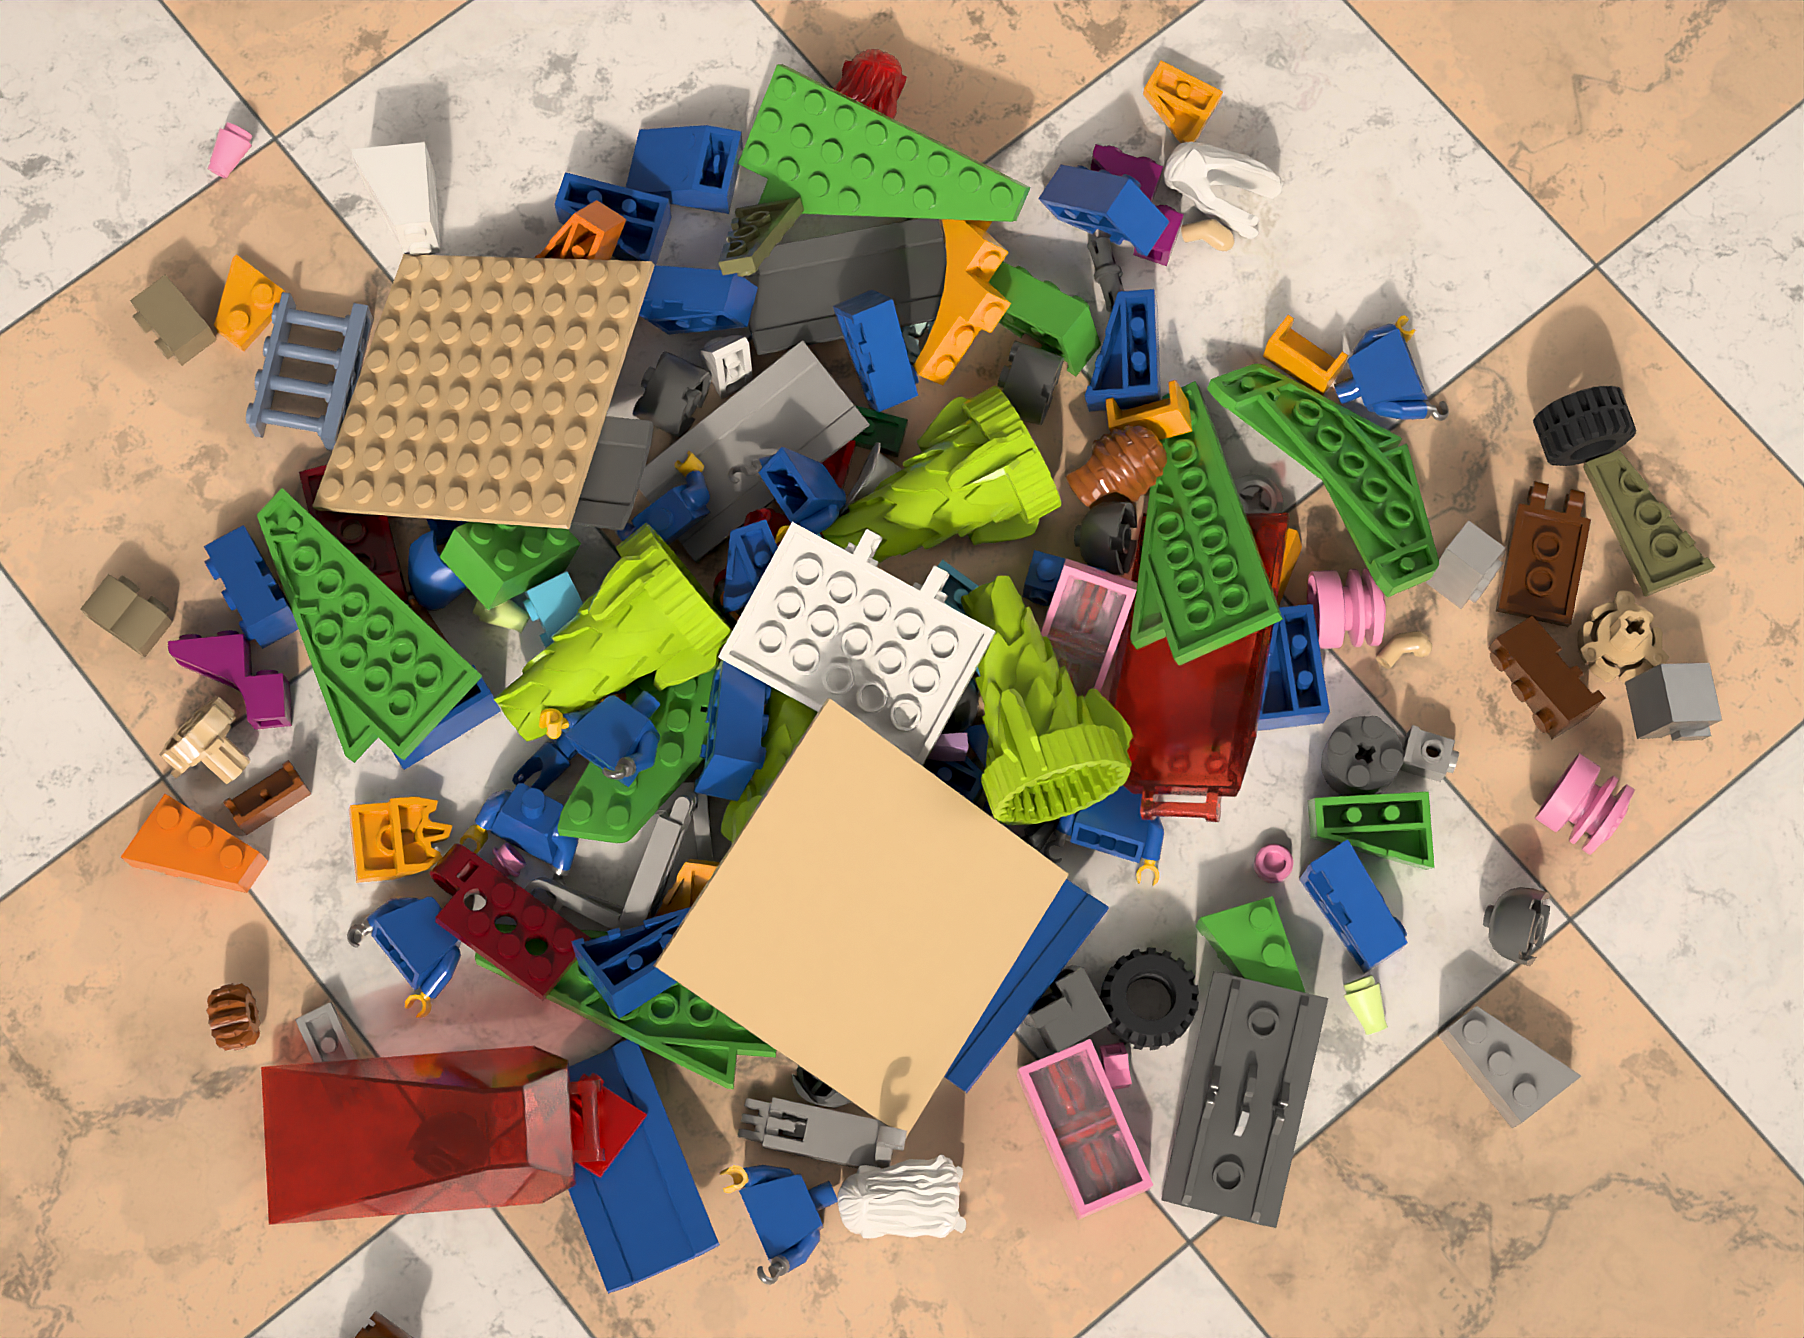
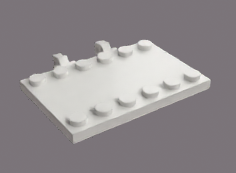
(856, 635)

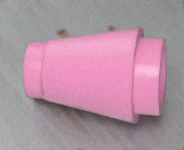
(229, 149)

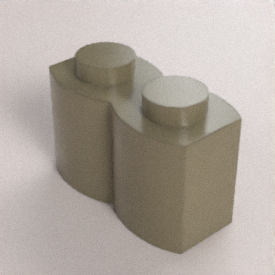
(127, 615)

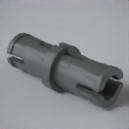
(1107, 271)

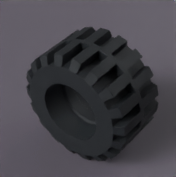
(1584, 425)
(1167, 972)

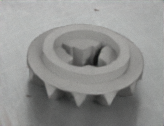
(1270, 497)

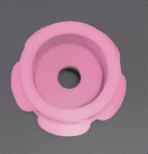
(508, 860)

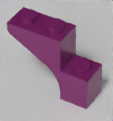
(1148, 174)
(229, 662)

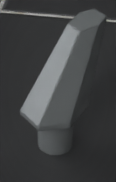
(1039, 833)

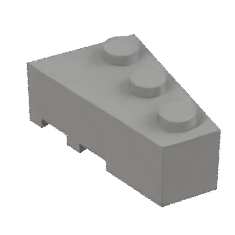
(1467, 565)
(1506, 1065)

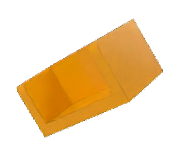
(1302, 358)
(1163, 417)

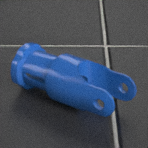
(551, 758)

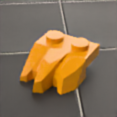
(395, 838)

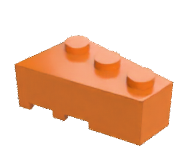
(586, 235)
(193, 848)

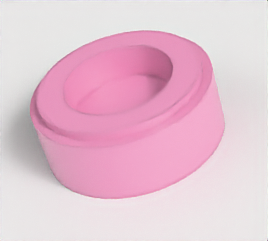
(1273, 863)

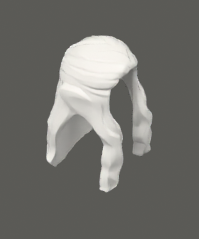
(1199, 165)
(903, 1199)

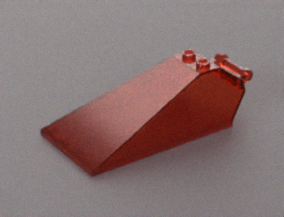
(1199, 717)
(422, 1133)

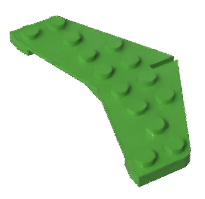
(1354, 458)
(615, 813)

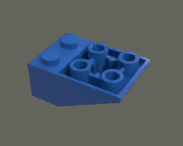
(688, 165)

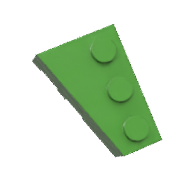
(1047, 316)
(1377, 824)
(1253, 943)

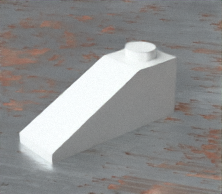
(728, 363)

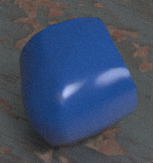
(429, 577)

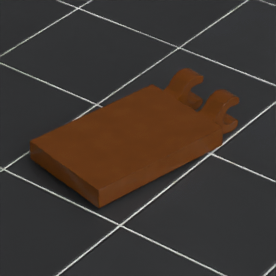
(1544, 558)

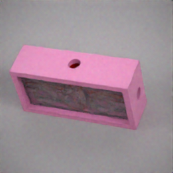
(1087, 622)
(1084, 1129)

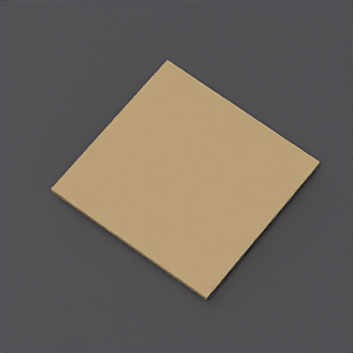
(485, 389)
(862, 918)

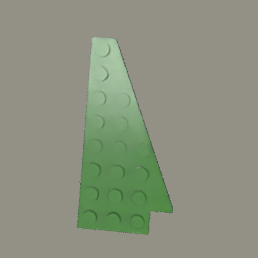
(865, 163)
(1199, 557)
(369, 650)
(669, 1024)

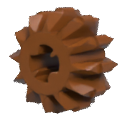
(233, 1017)

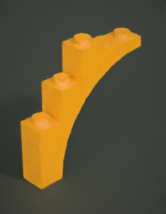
(967, 298)

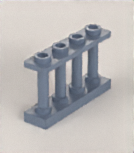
(346, 360)

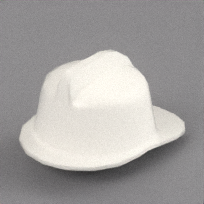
(873, 472)

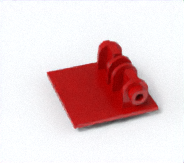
(616, 1124)

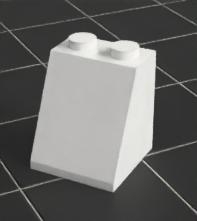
(404, 192)

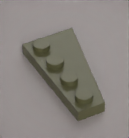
(756, 234)
(1647, 534)

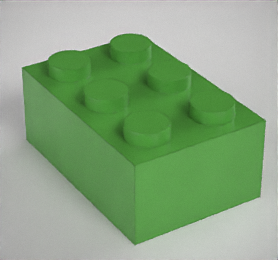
(506, 558)

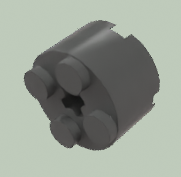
(1030, 380)
(672, 394)
(1367, 737)

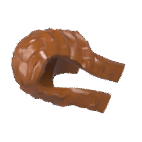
(1120, 467)

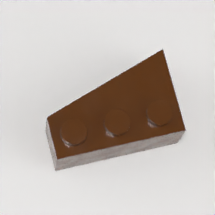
(1543, 678)

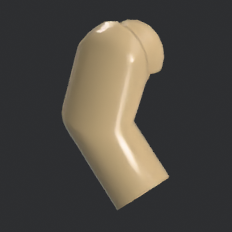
(1211, 232)
(1404, 643)

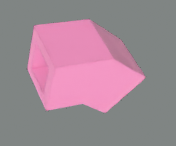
(1116, 1066)

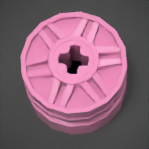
(1351, 608)
(1585, 804)

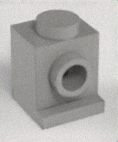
(1420, 763)

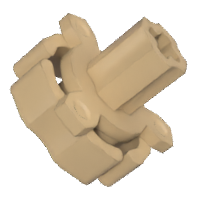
(1621, 638)
(205, 740)

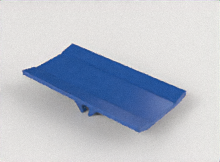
(1045, 954)
(646, 1204)

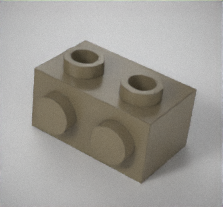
(173, 321)

